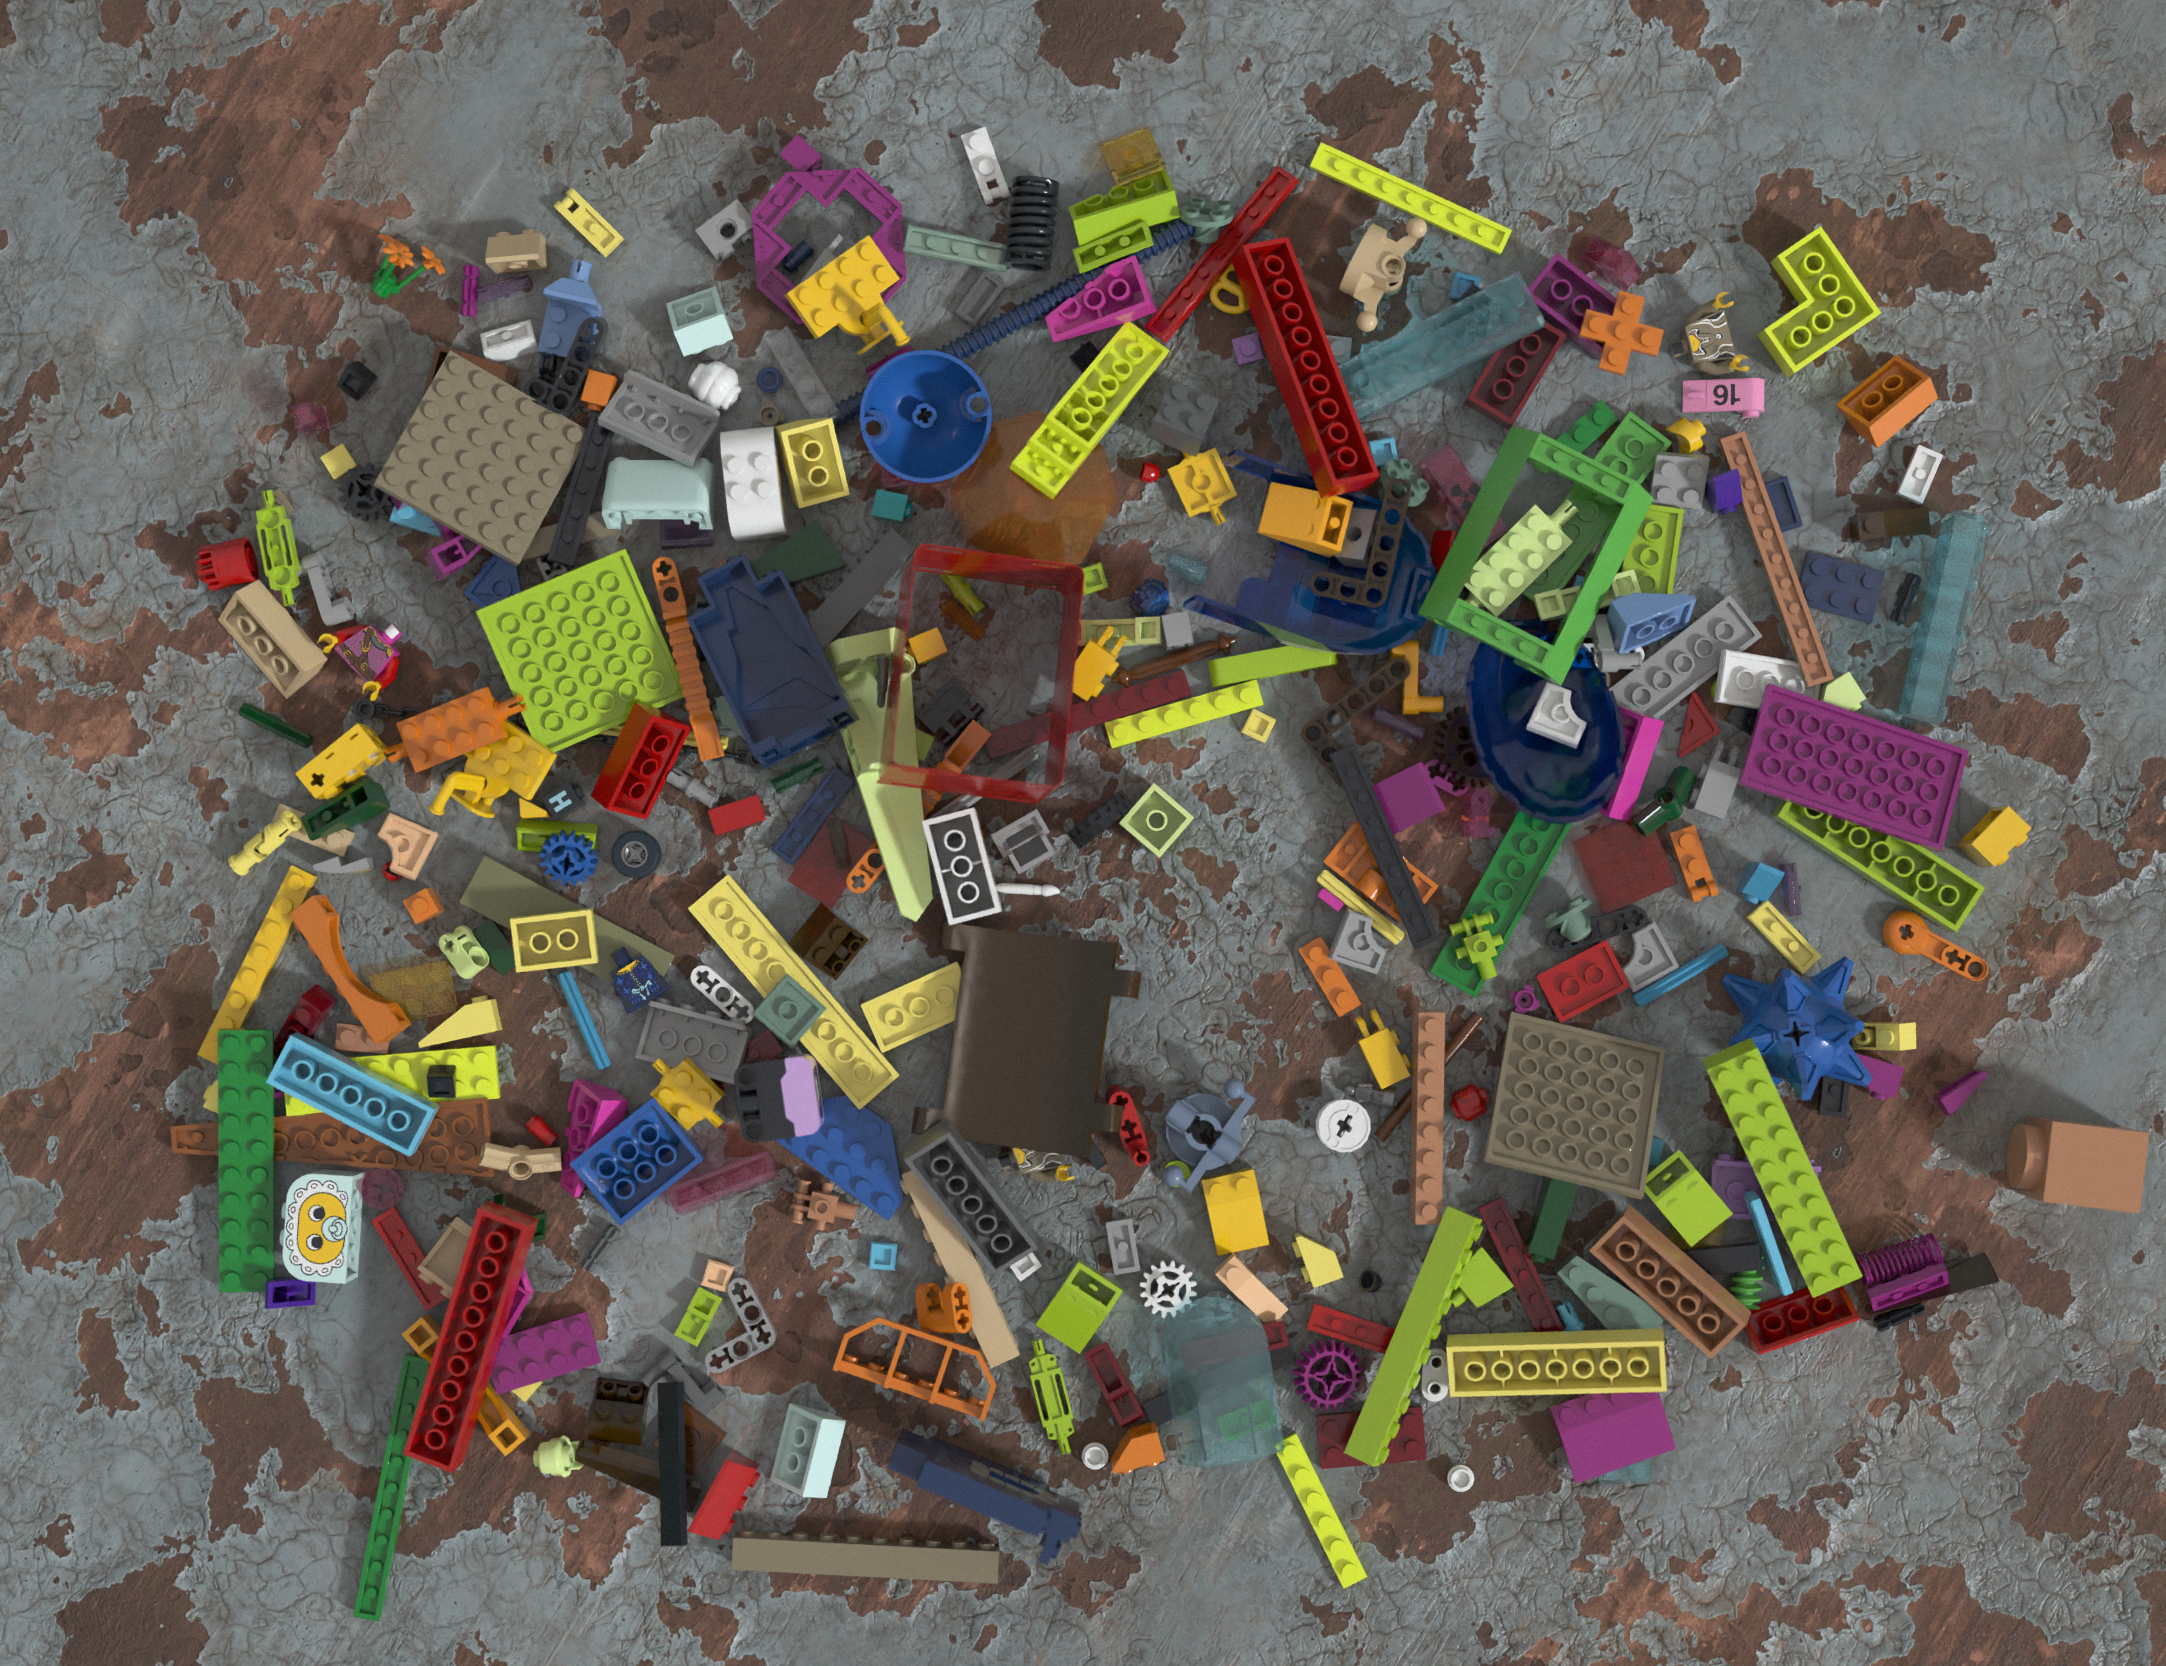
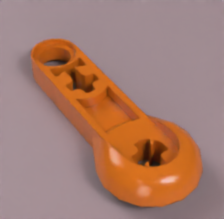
(1927, 944)

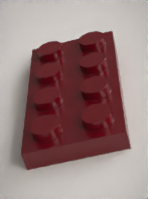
(1336, 1429)

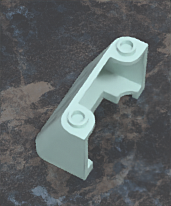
(659, 491)

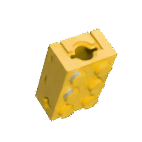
(343, 762)

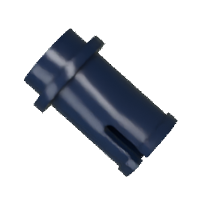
(797, 256)

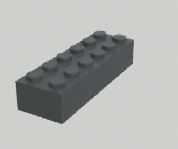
(970, 1196)

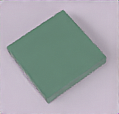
(789, 1010)

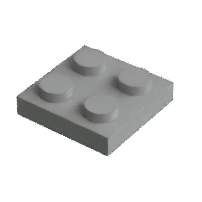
(1679, 479)

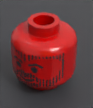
(1469, 1102)

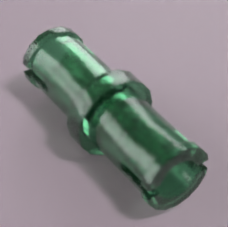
(797, 775)

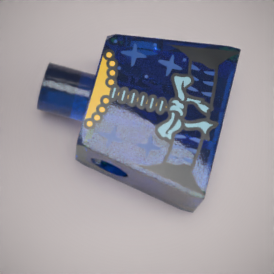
(636, 979)

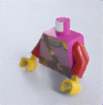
(368, 653)

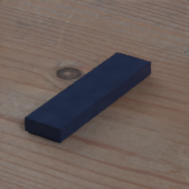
(812, 815)

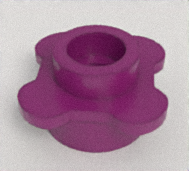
(1531, 1001)

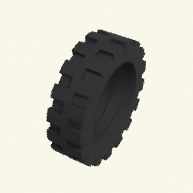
(1100, 819)

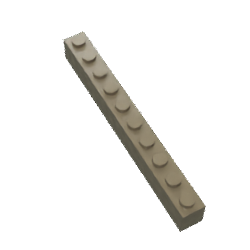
(865, 1557)

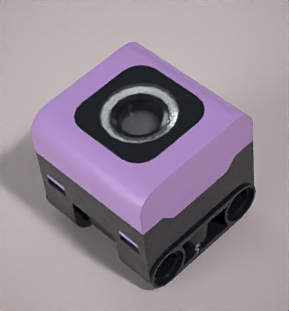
(778, 1098)

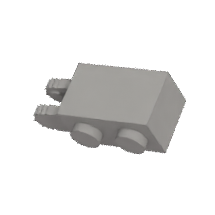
(1715, 784)

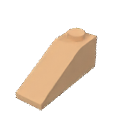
(1250, 1289)

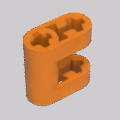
(947, 1318)

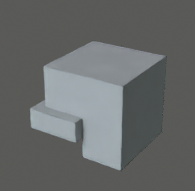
(1025, 841)

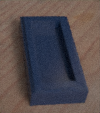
(1783, 504)

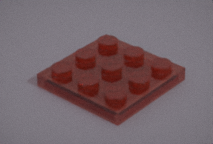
(1623, 865)

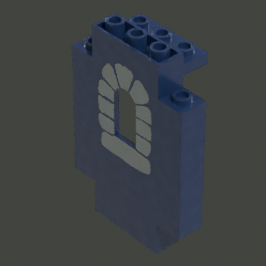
(988, 1489)

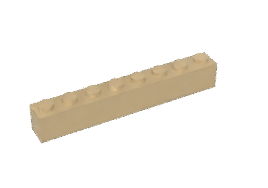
(963, 1266)

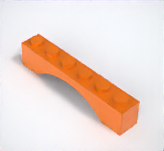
(320, 927)

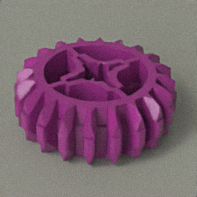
(1328, 1364)

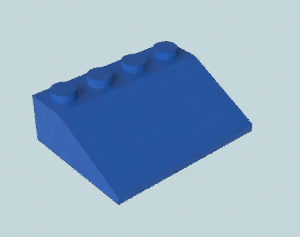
(637, 1160)

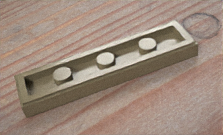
(542, 541)

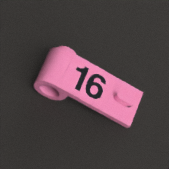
(1722, 395)

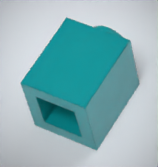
(891, 507)

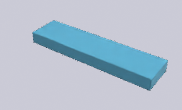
(1768, 1242)

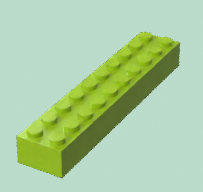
(1782, 1167)

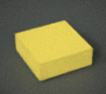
(339, 461)
(1258, 725)

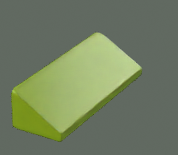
(1113, 247)
(533, 832)

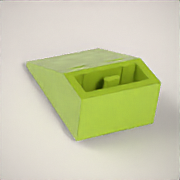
(1685, 1198)
(1079, 1306)

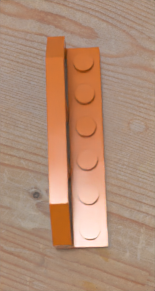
(900, 1380)

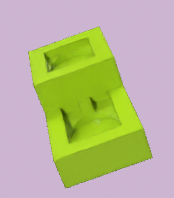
(698, 1317)

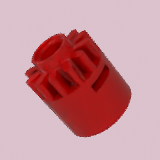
(227, 564)

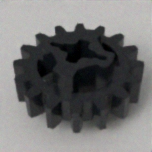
(359, 499)

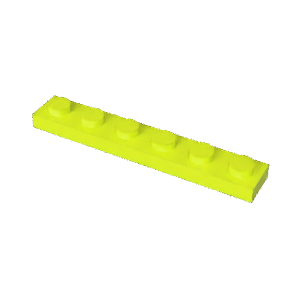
(1184, 714)
(1320, 1512)

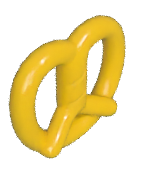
(1231, 287)

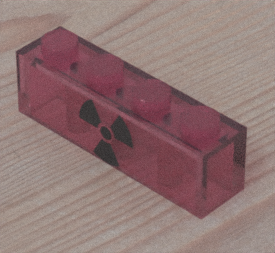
(1456, 487)
(724, 1183)

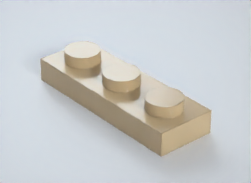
(336, 843)

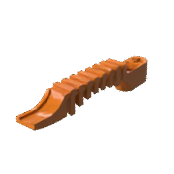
(688, 665)
(956, 760)

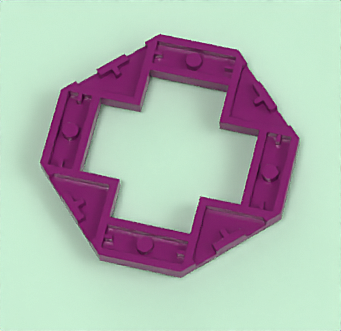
(824, 188)

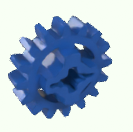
(582, 857)

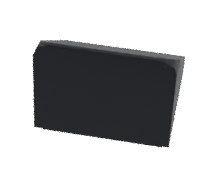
(356, 380)
(441, 1081)

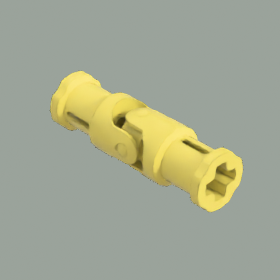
(264, 842)

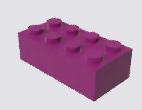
(1565, 295)

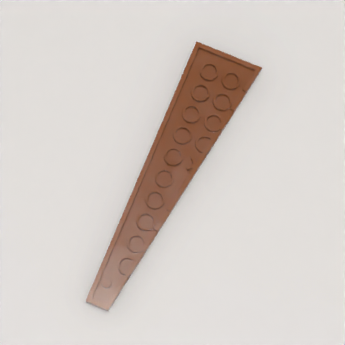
(448, 1146)

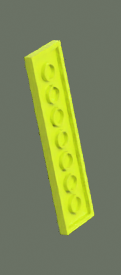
(475, 1073)

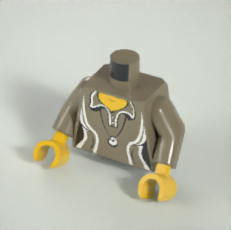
(1708, 340)
(1037, 1165)

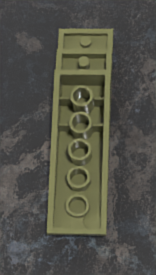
(506, 893)

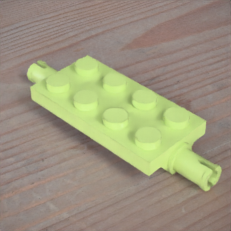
(1518, 558)

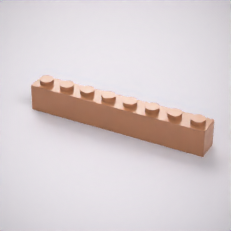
(1427, 1116)

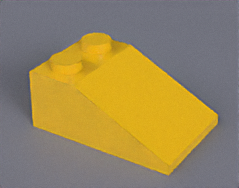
(1235, 1211)

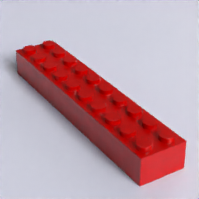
(1304, 367)
(470, 1336)

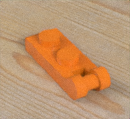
(1693, 863)

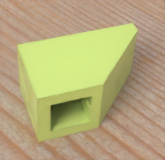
(1842, 692)

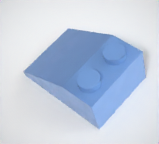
(1647, 618)

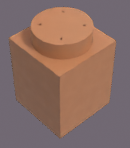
(2078, 1163)

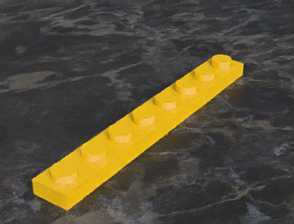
(259, 958)

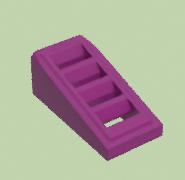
(1957, 1093)

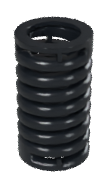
(1038, 221)

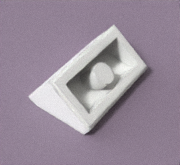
(509, 342)

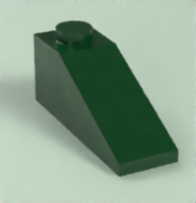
(346, 809)

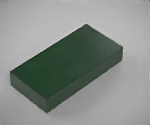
(496, 945)

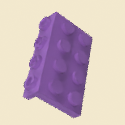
(1733, 1178)

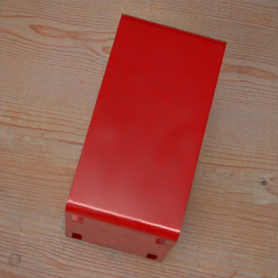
(1002, 570)

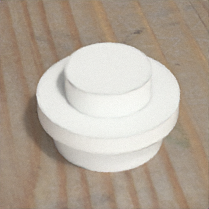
(1095, 1455)
(1460, 1478)

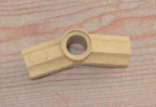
(520, 1160)

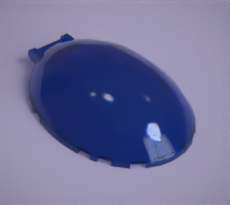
(1530, 769)

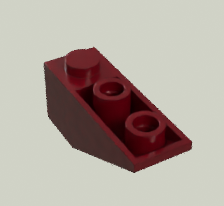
(306, 1016)

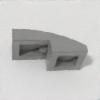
(338, 866)

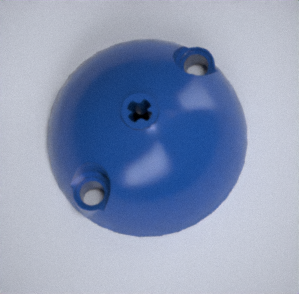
(949, 438)

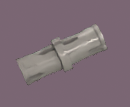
(692, 787)

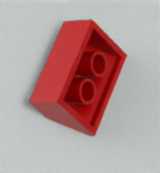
(725, 1496)

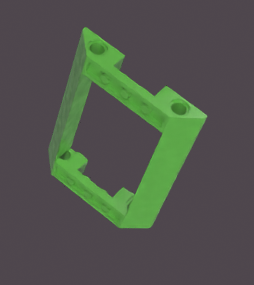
(1464, 619)

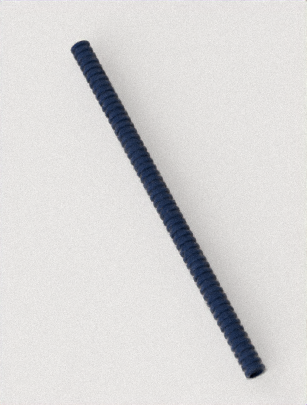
(1031, 310)

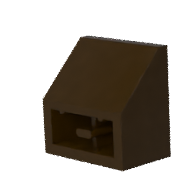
(828, 941)
(618, 1411)

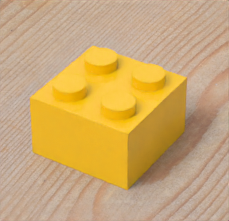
(1994, 837)

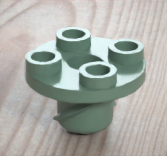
(1206, 218)
(1403, 469)
(1572, 921)

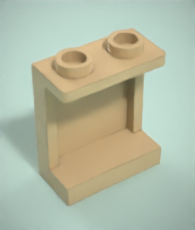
(446, 1257)

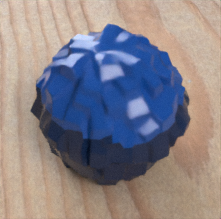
(1149, 599)

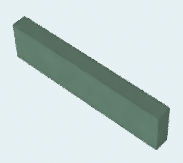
(954, 248)

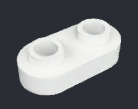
(1435, 1375)

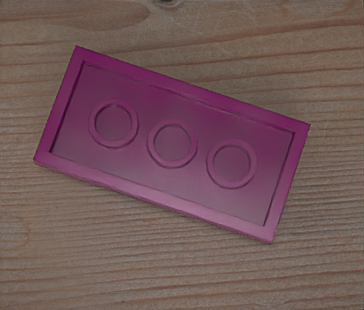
(544, 1353)

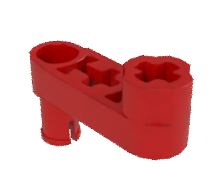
(1135, 1142)

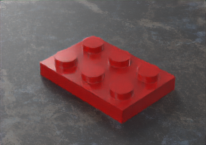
(1582, 981)

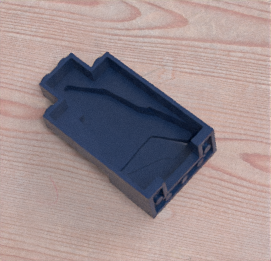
(768, 661)

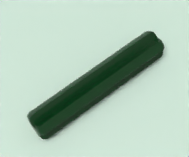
(275, 725)

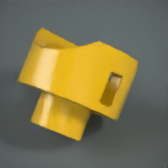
(1688, 434)

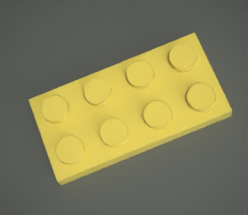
(914, 1007)

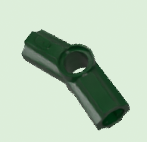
(1666, 803)

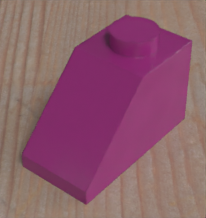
(1885, 1077)

